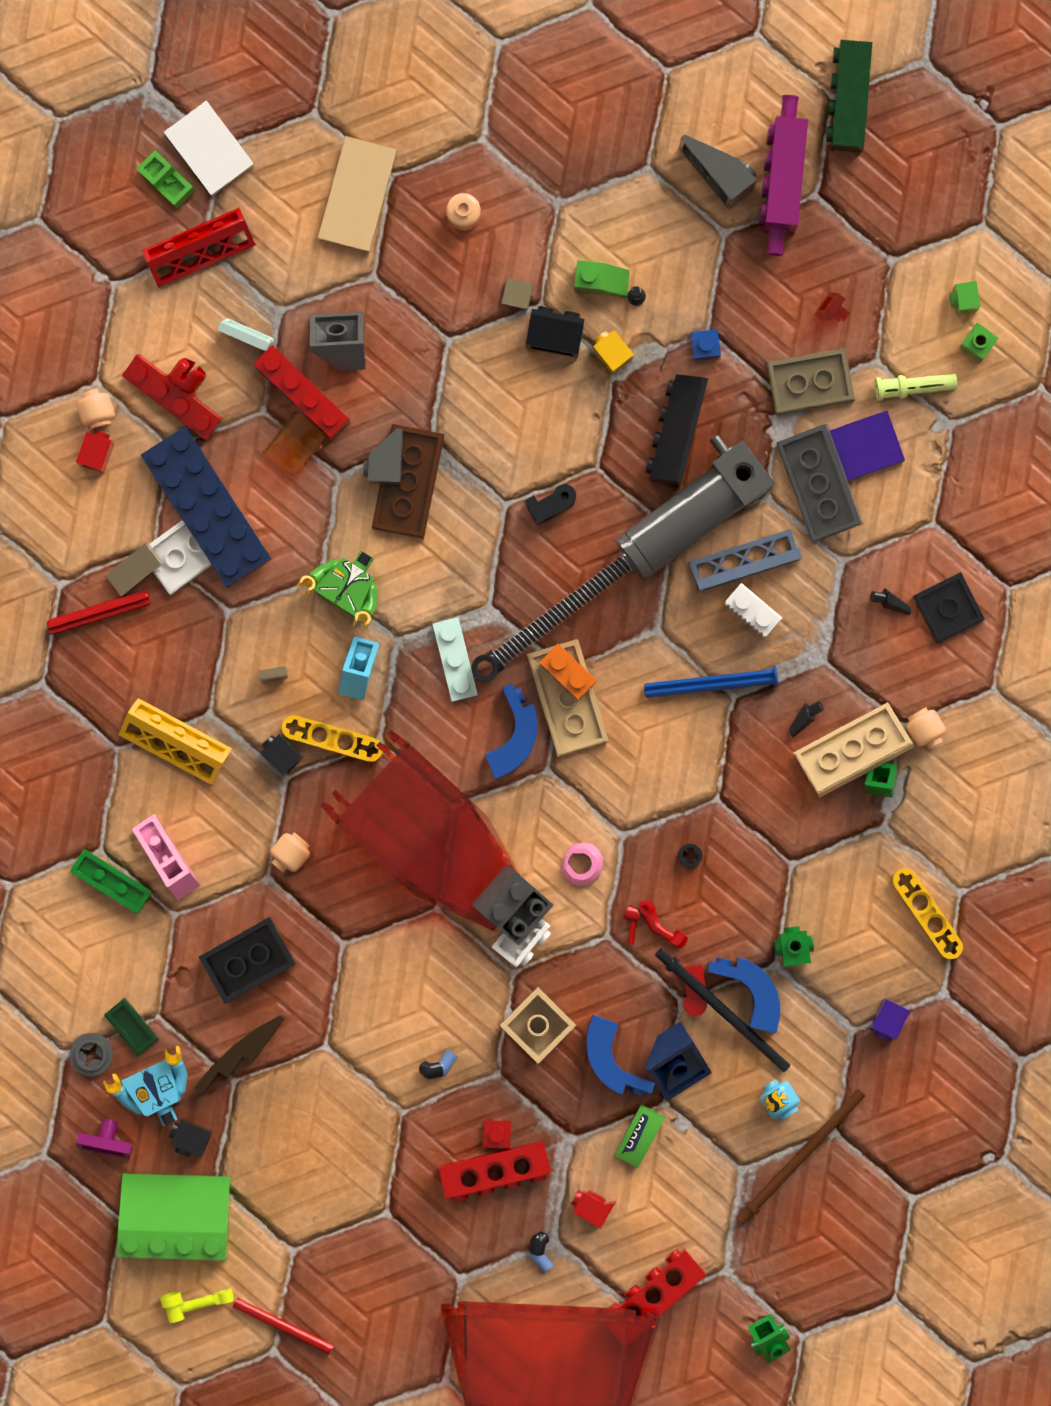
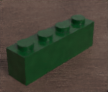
(851, 95)

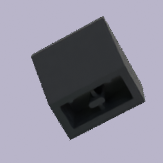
(555, 332)

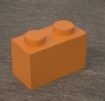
(567, 672)

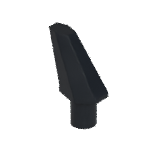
(890, 601)
(805, 717)

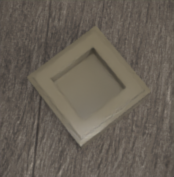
(517, 294)
(273, 674)

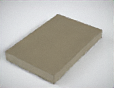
(810, 381)

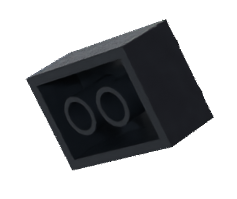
(247, 960)

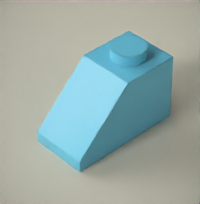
(358, 668)

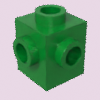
(796, 957)
(769, 1338)

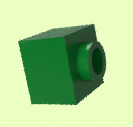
(885, 772)

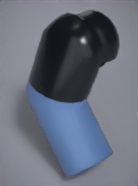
(438, 1069)
(537, 1251)

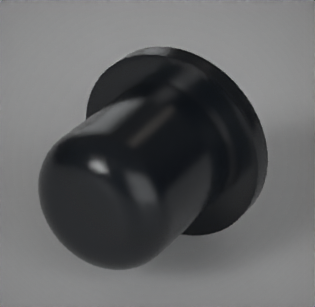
(636, 296)

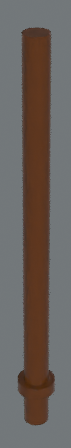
(753, 1206)

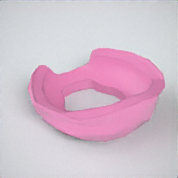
(596, 867)

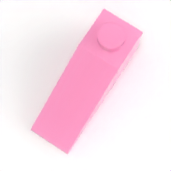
(166, 857)

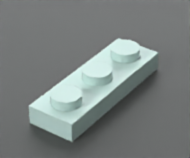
(455, 659)

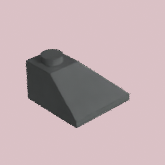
(339, 339)

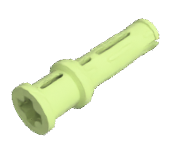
(901, 386)

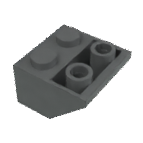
(512, 904)

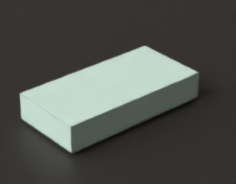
(246, 334)

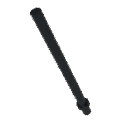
(672, 964)

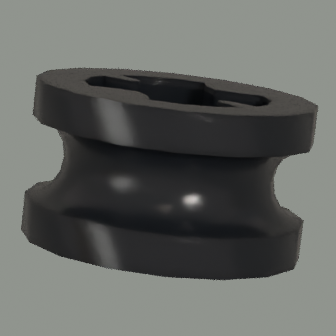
(683, 860)

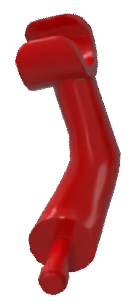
(649, 913)

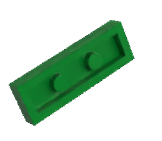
(111, 881)

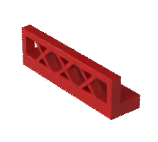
(195, 239)

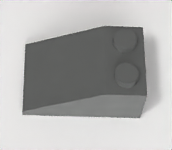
(722, 172)

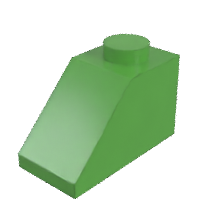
(601, 279)

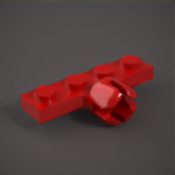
(175, 392)

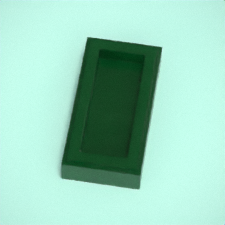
(131, 1026)

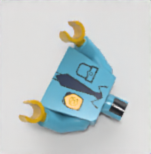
(153, 1088)

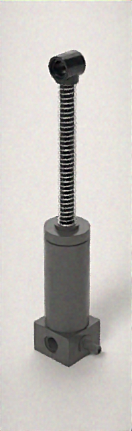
(655, 540)

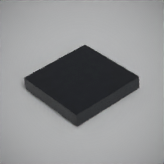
(948, 608)

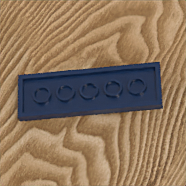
(206, 507)

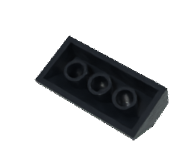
(678, 430)

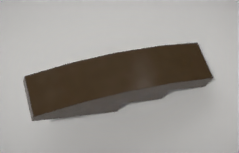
(247, 1047)

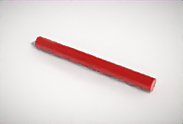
(283, 1326)

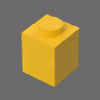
(612, 351)

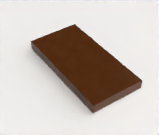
(407, 506)

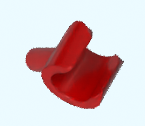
(632, 914)

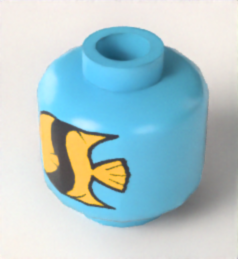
(779, 1100)

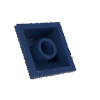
(676, 1062)

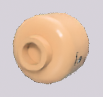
(463, 211)
(95, 409)
(925, 728)
(290, 852)

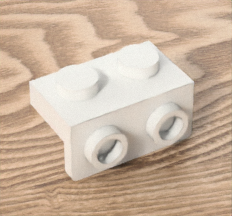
(522, 954)

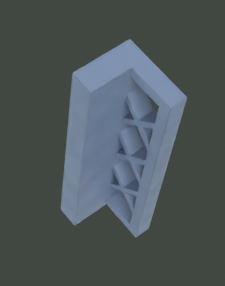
(747, 570)

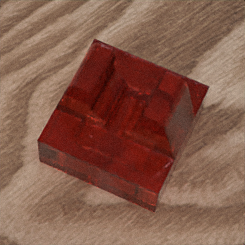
(832, 308)

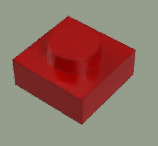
(497, 1134)

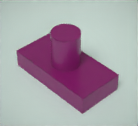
(105, 1141)

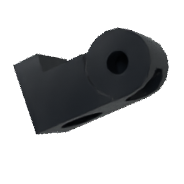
(552, 505)

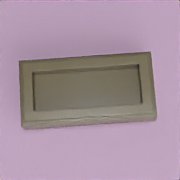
(134, 569)

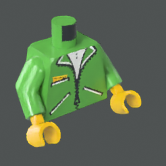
(346, 586)

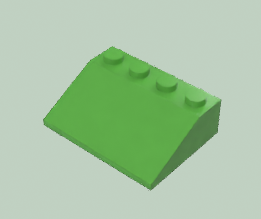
(174, 1217)

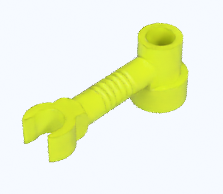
(176, 1307)

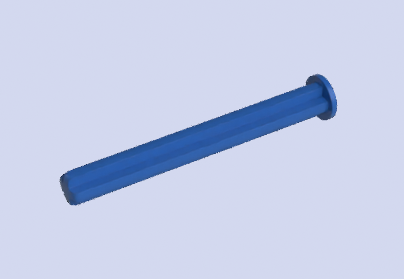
(711, 683)

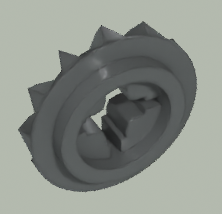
(79, 1059)

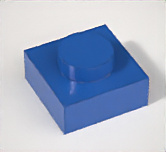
(705, 344)

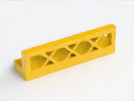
(176, 736)

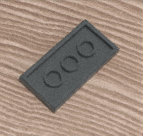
(819, 483)

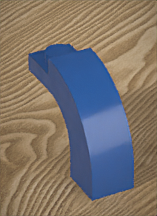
(517, 749)
(764, 994)
(599, 1051)

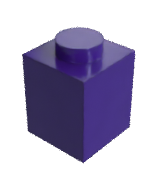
(889, 1020)

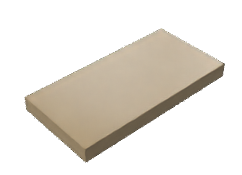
(357, 194)
(571, 722)
(853, 750)

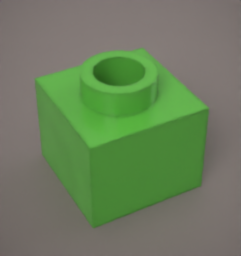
(965, 297)
(978, 351)

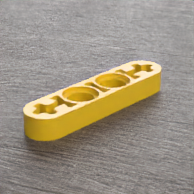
(331, 741)
(926, 914)

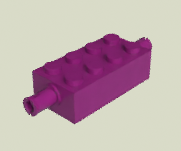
(785, 175)

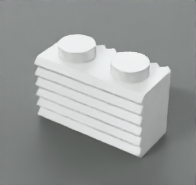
(752, 610)

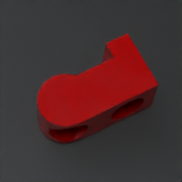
(693, 1003)

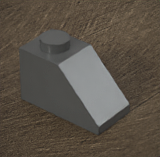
(386, 461)

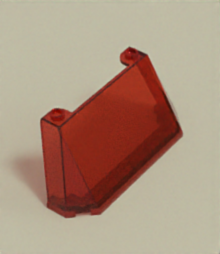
(548, 1353)

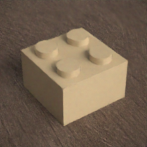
(538, 1025)

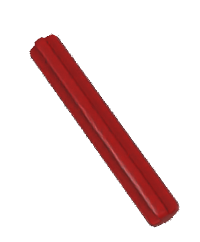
(98, 612)

